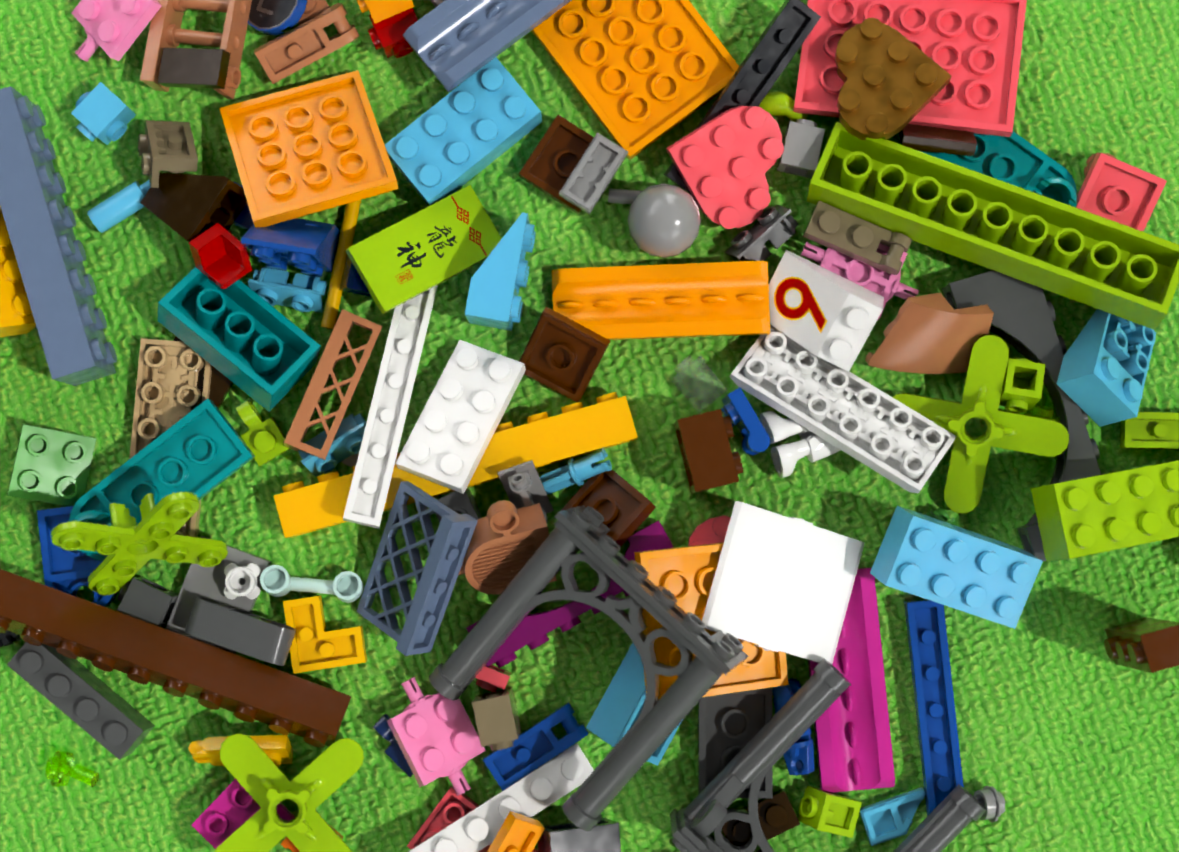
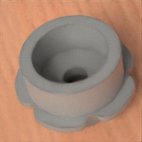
(992, 802)

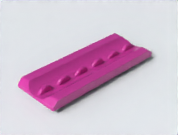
(855, 729)

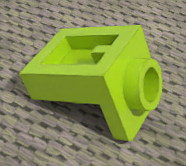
(829, 812)

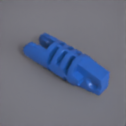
(800, 755)

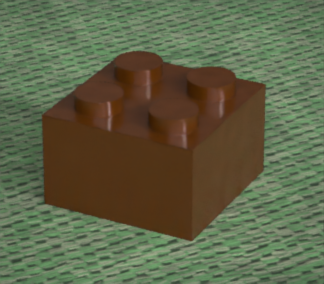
(707, 450)

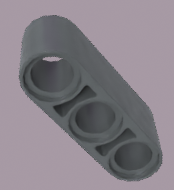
(240, 631)

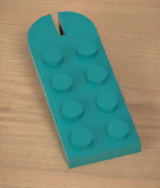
(1016, 163)
(185, 458)

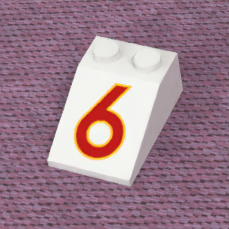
(822, 310)

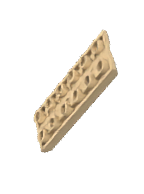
(172, 396)

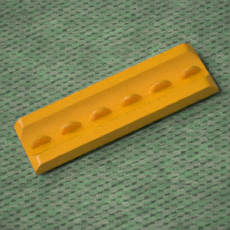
(666, 299)

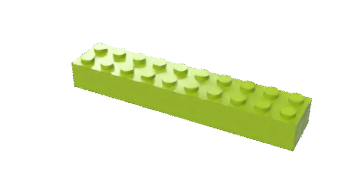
(999, 226)

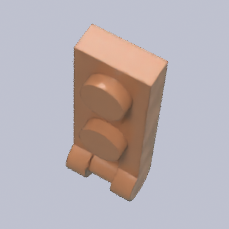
(305, 43)

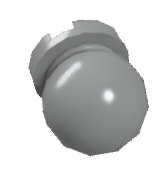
(664, 220)

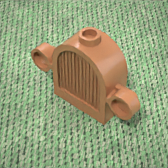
(503, 545)

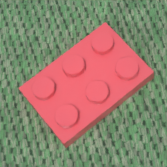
(1120, 192)

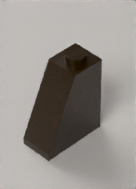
(195, 202)

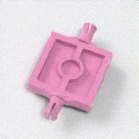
(112, 24)
(861, 273)
(435, 737)

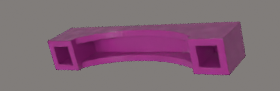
(534, 627)

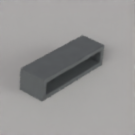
(82, 698)

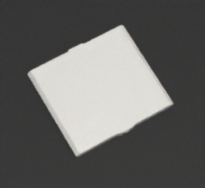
(782, 583)

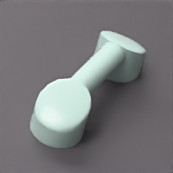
(278, 583)

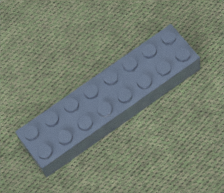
(47, 247)

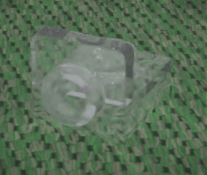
(698, 383)

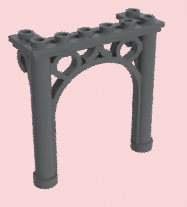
(715, 655)
(708, 811)

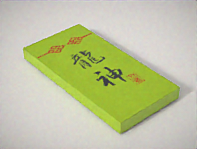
(424, 249)

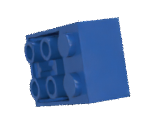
(294, 243)

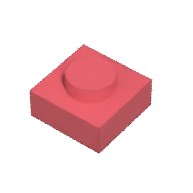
(492, 678)

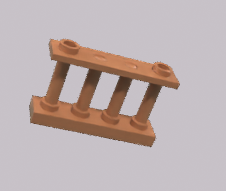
(167, 33)

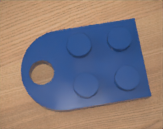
(65, 568)

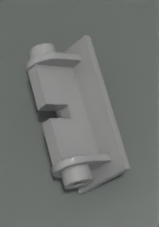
(525, 487)

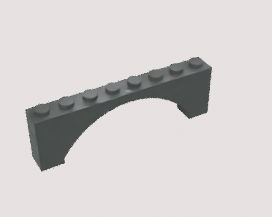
(1026, 323)

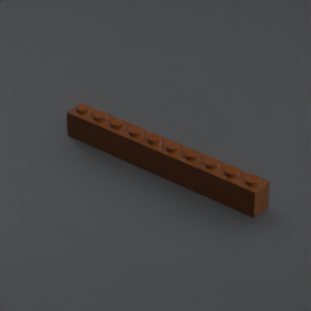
(170, 660)

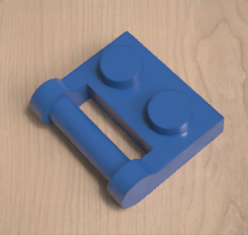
(744, 417)

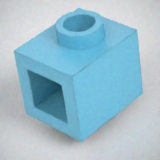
(102, 115)

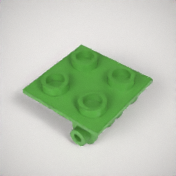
(51, 466)

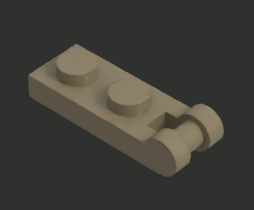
(856, 238)

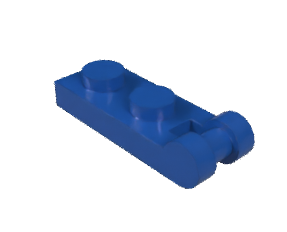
(534, 747)

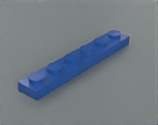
(933, 700)

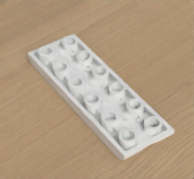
(843, 410)

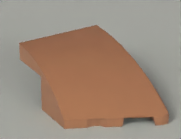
(931, 336)

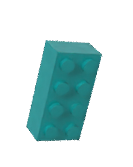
(239, 336)

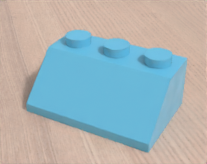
(623, 705)

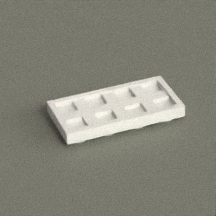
(461, 416)

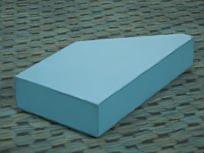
(890, 816)

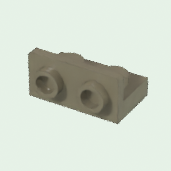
(166, 148)

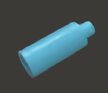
(118, 206)

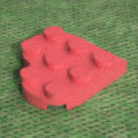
(728, 164)

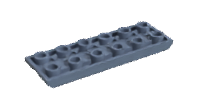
(468, 34)

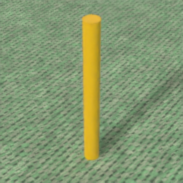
(345, 240)

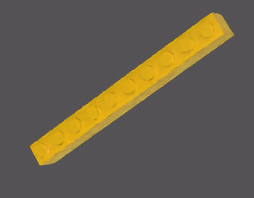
(541, 440)

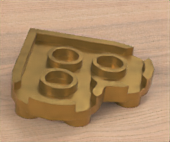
(883, 80)

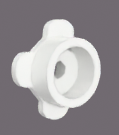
(234, 588)

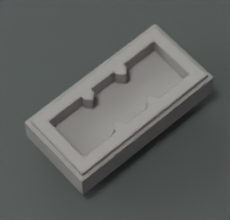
(593, 173)

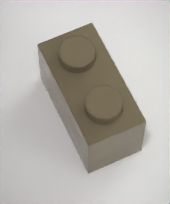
(497, 719)

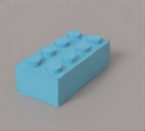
(463, 132)
(955, 567)

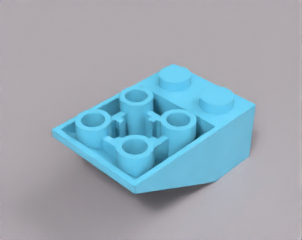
(496, 283)
(1108, 368)

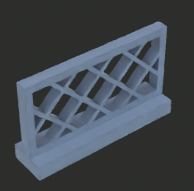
(434, 581)

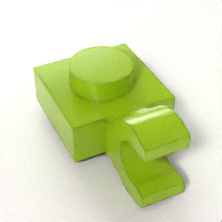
(264, 437)

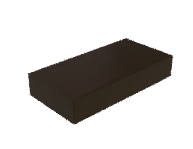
(194, 68)
(938, 140)

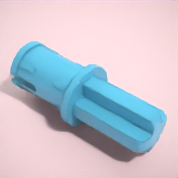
(575, 472)

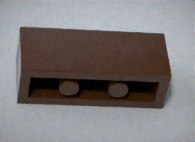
(1144, 644)

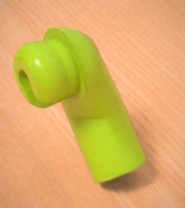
(780, 105)

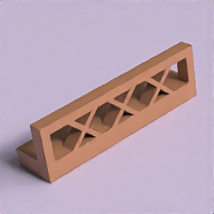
(320, 379)

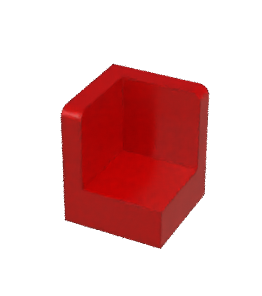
(220, 256)

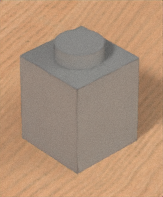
(801, 148)

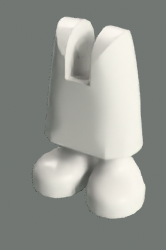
(786, 455)

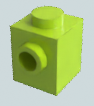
(1022, 385)

